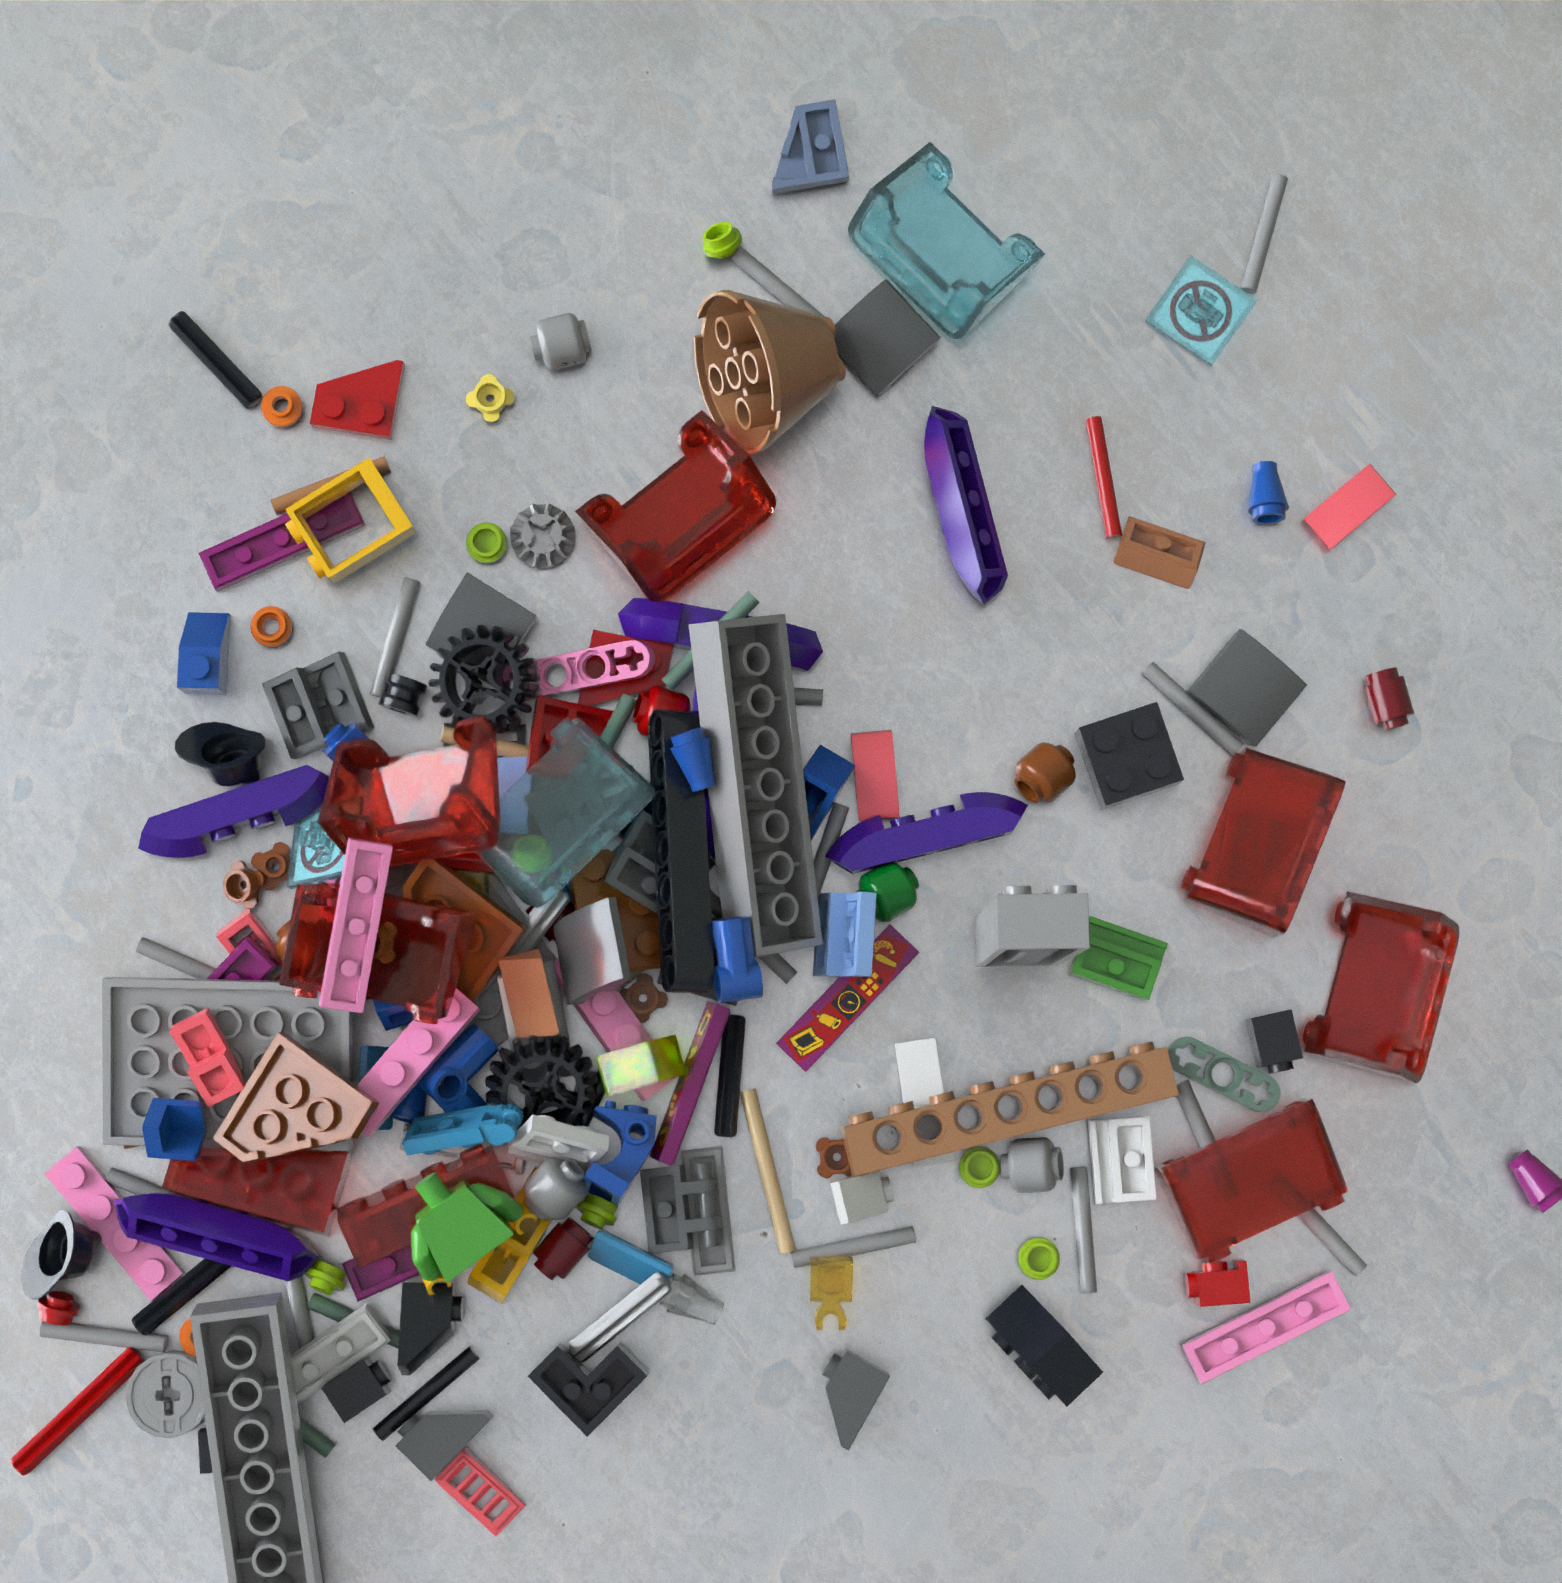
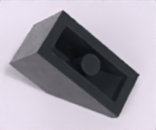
(425, 1322)

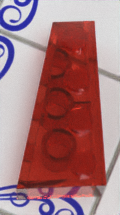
(285, 1189)
(385, 1219)

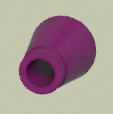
(1538, 1181)

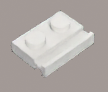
(546, 1138)
(1122, 1160)

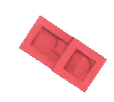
(1350, 506)
(875, 774)
(209, 1057)

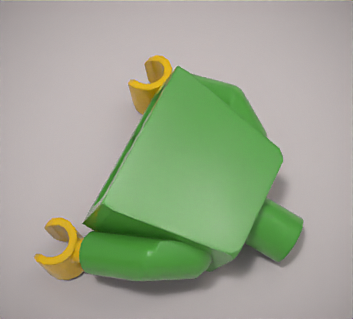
(460, 1227)

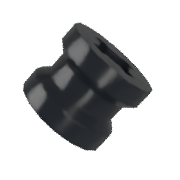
(402, 695)

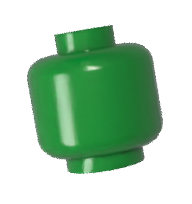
(894, 889)

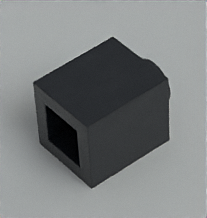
(1274, 1041)
(358, 1388)

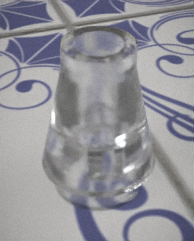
(691, 1300)

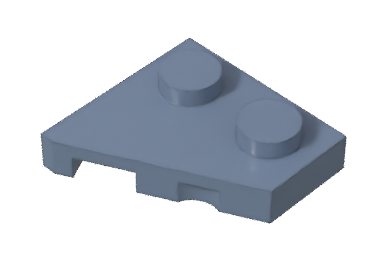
(813, 150)

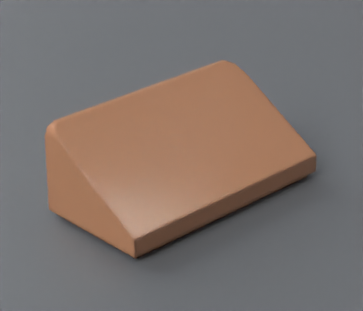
(1159, 552)
(528, 994)

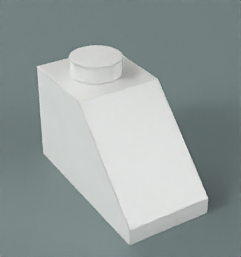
(861, 1196)

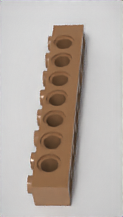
(1153, 1084)

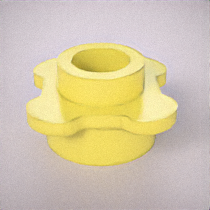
(490, 386)

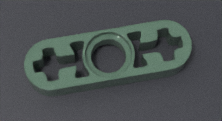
(1246, 1097)

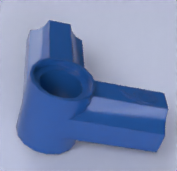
(736, 972)
(458, 1066)

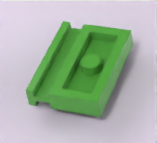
(1120, 959)

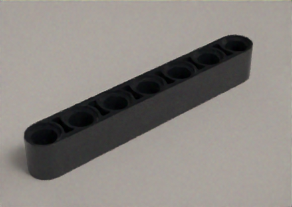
(680, 862)

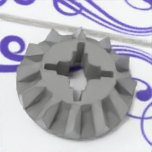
(542, 554)

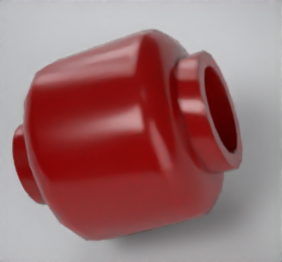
(657, 698)

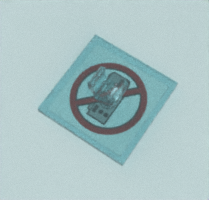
(1201, 310)
(313, 854)

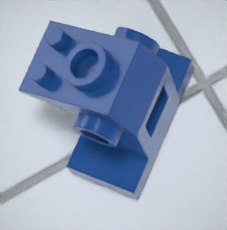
(615, 1177)

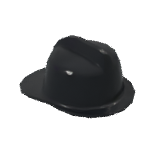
(224, 751)
(57, 1254)

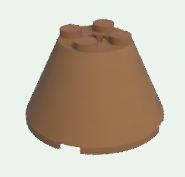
(762, 365)

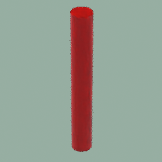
(1103, 477)

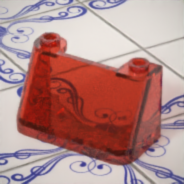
(684, 514)
(417, 801)
(1264, 842)
(427, 948)
(1385, 987)
(1253, 1180)

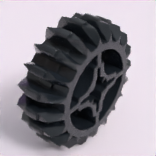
(495, 665)
(553, 1055)

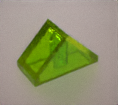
(641, 1065)

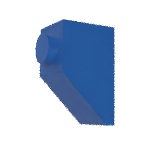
(204, 654)
(824, 780)

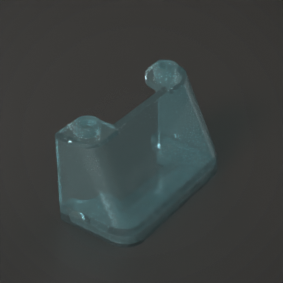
(937, 246)
(564, 812)

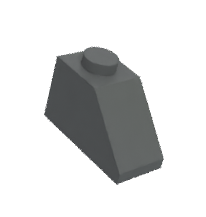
(852, 1392)
(439, 1437)

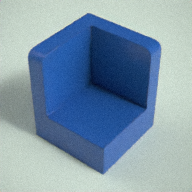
(174, 1129)

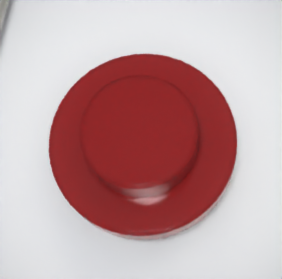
(58, 1308)

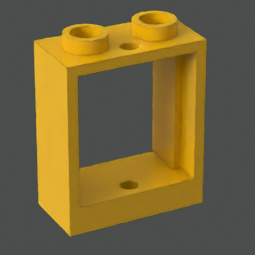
(333, 490)

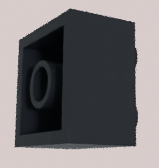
(1129, 756)

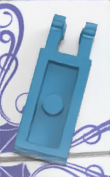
(463, 1128)

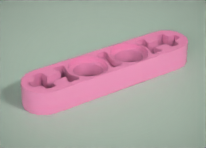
(575, 667)

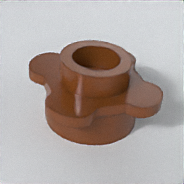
(264, 863)
(234, 887)
(385, 950)
(655, 998)
(828, 1165)

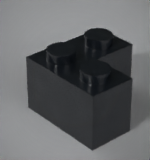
(1042, 1347)
(586, 1395)

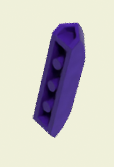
(963, 504)
(669, 624)
(981, 819)
(186, 828)
(215, 1234)

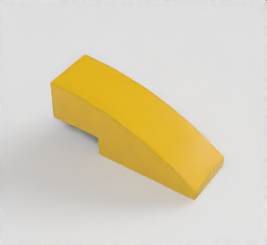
(501, 1268)

